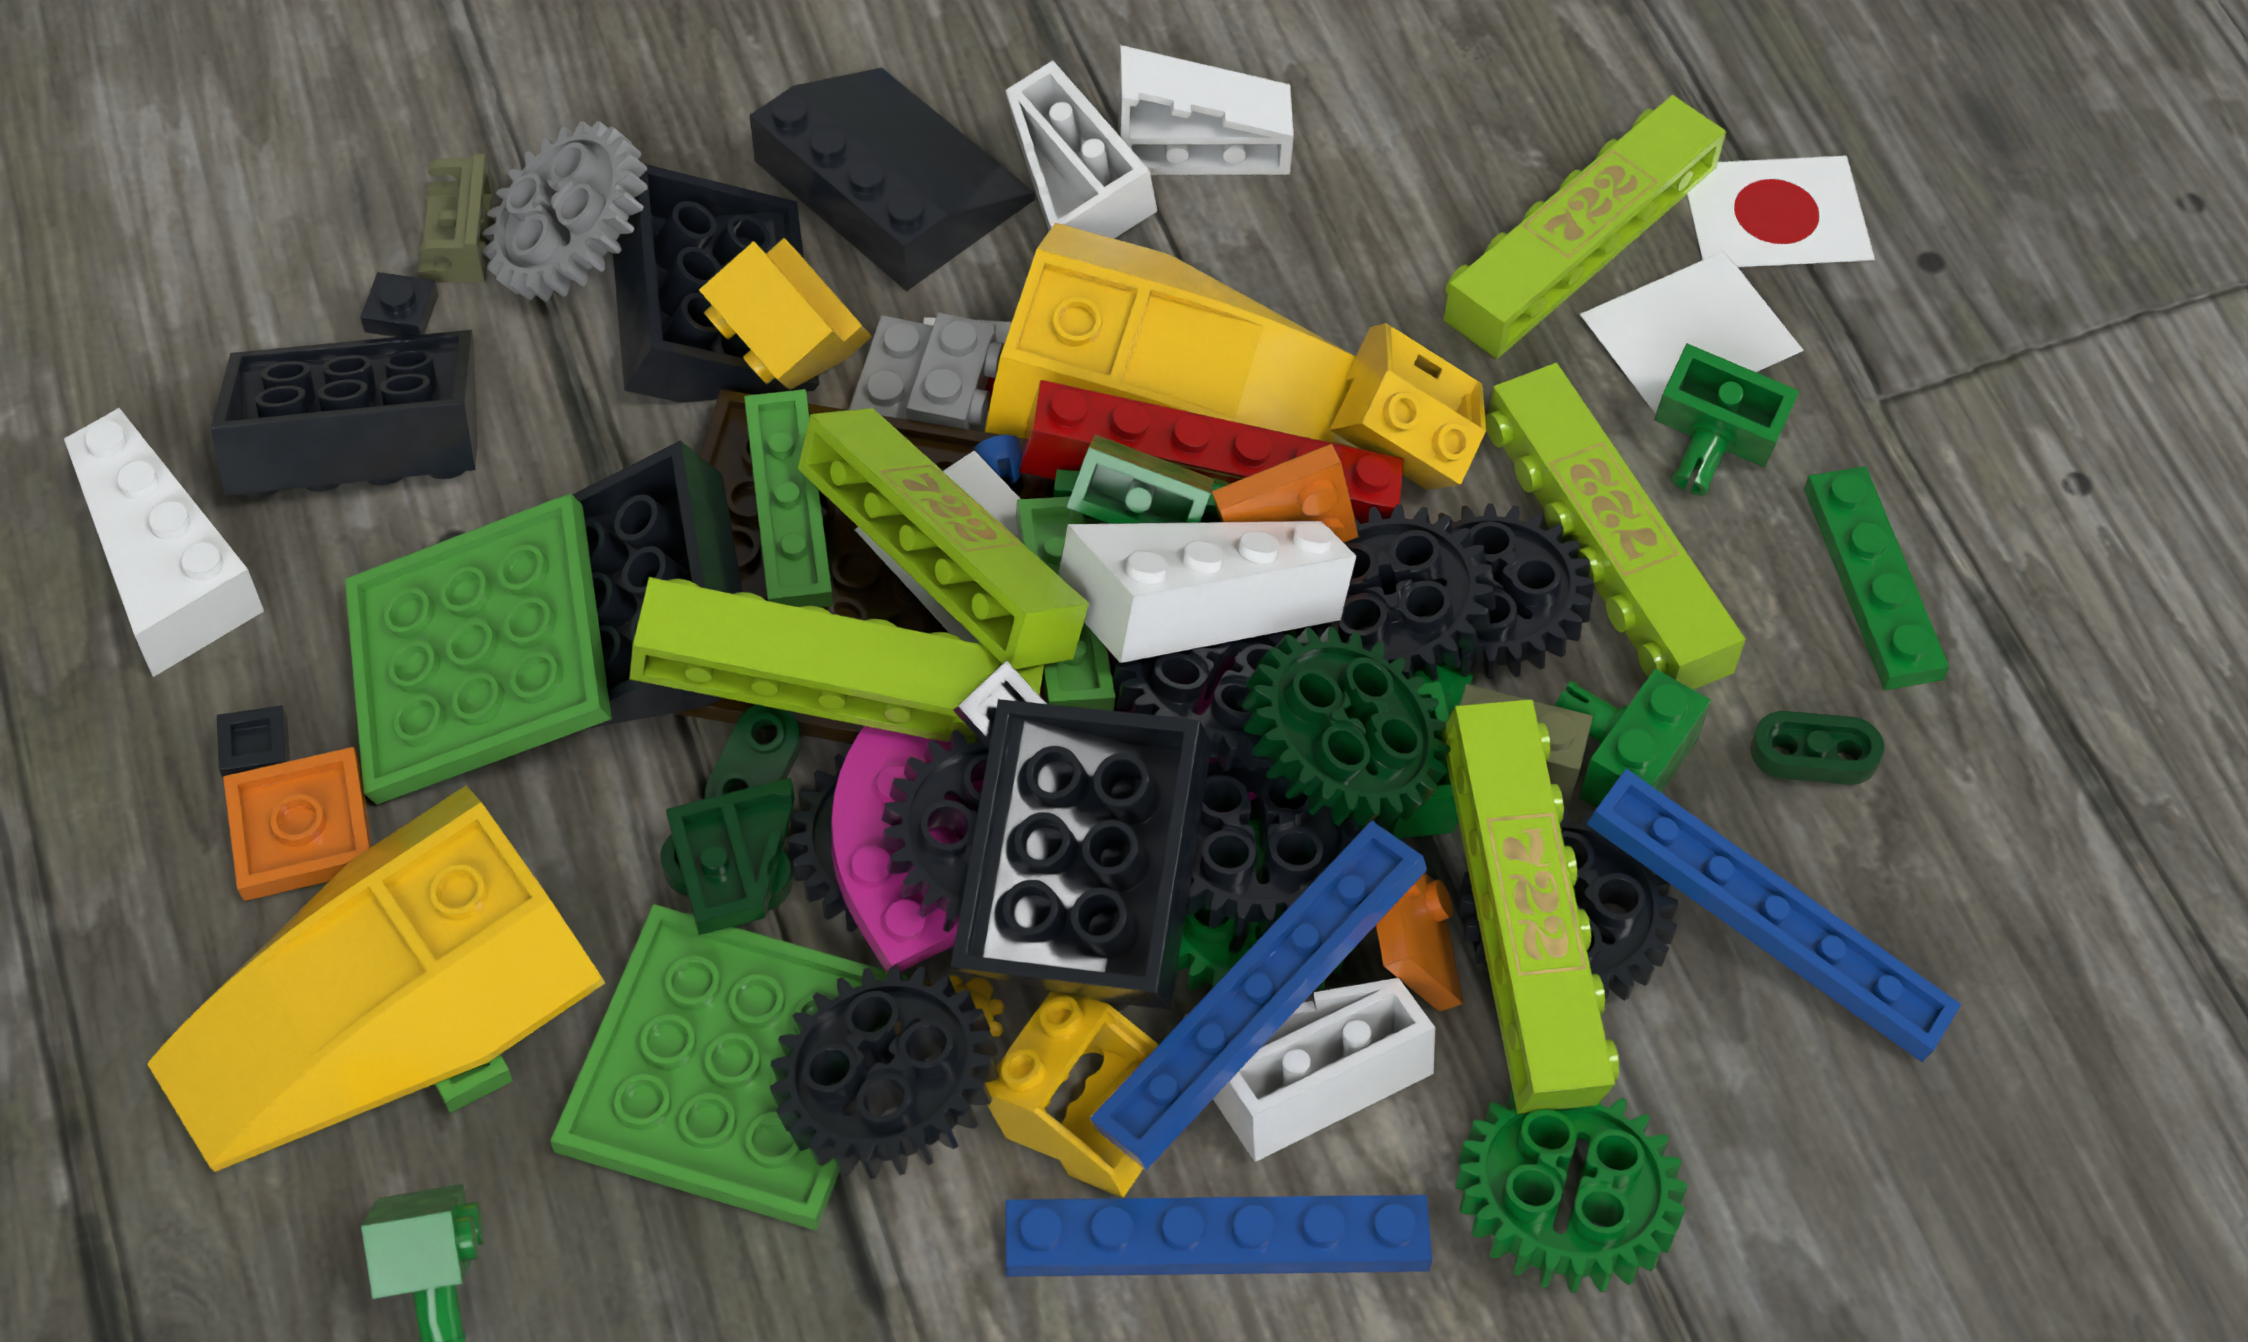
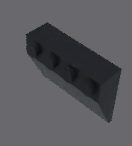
(884, 171)
(677, 246)
(347, 414)
(661, 523)
(1084, 852)

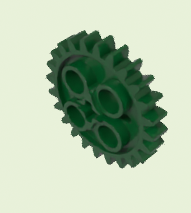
(1345, 728)

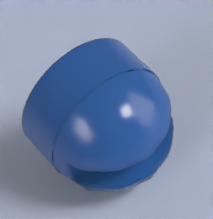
(1002, 455)

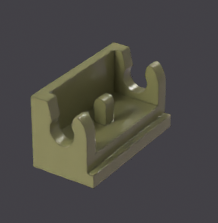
(457, 221)

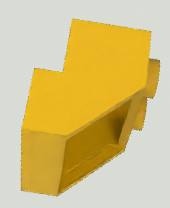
(782, 314)
(1412, 408)
(1042, 1060)

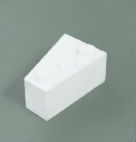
(1202, 117)
(1076, 158)
(1329, 1063)

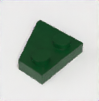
(731, 852)

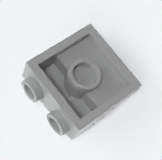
(930, 370)

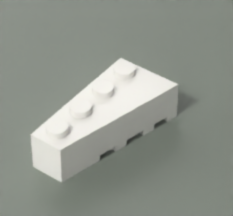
(164, 553)
(1203, 583)

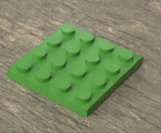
(475, 649)
(687, 1074)

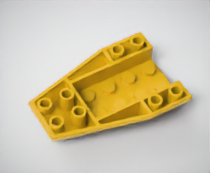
(1164, 336)
(376, 988)

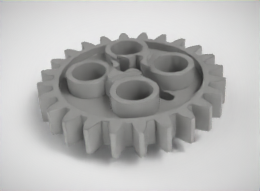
(564, 211)

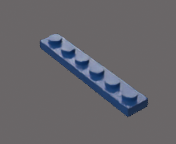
(1775, 915)
(1258, 995)
(1217, 1235)

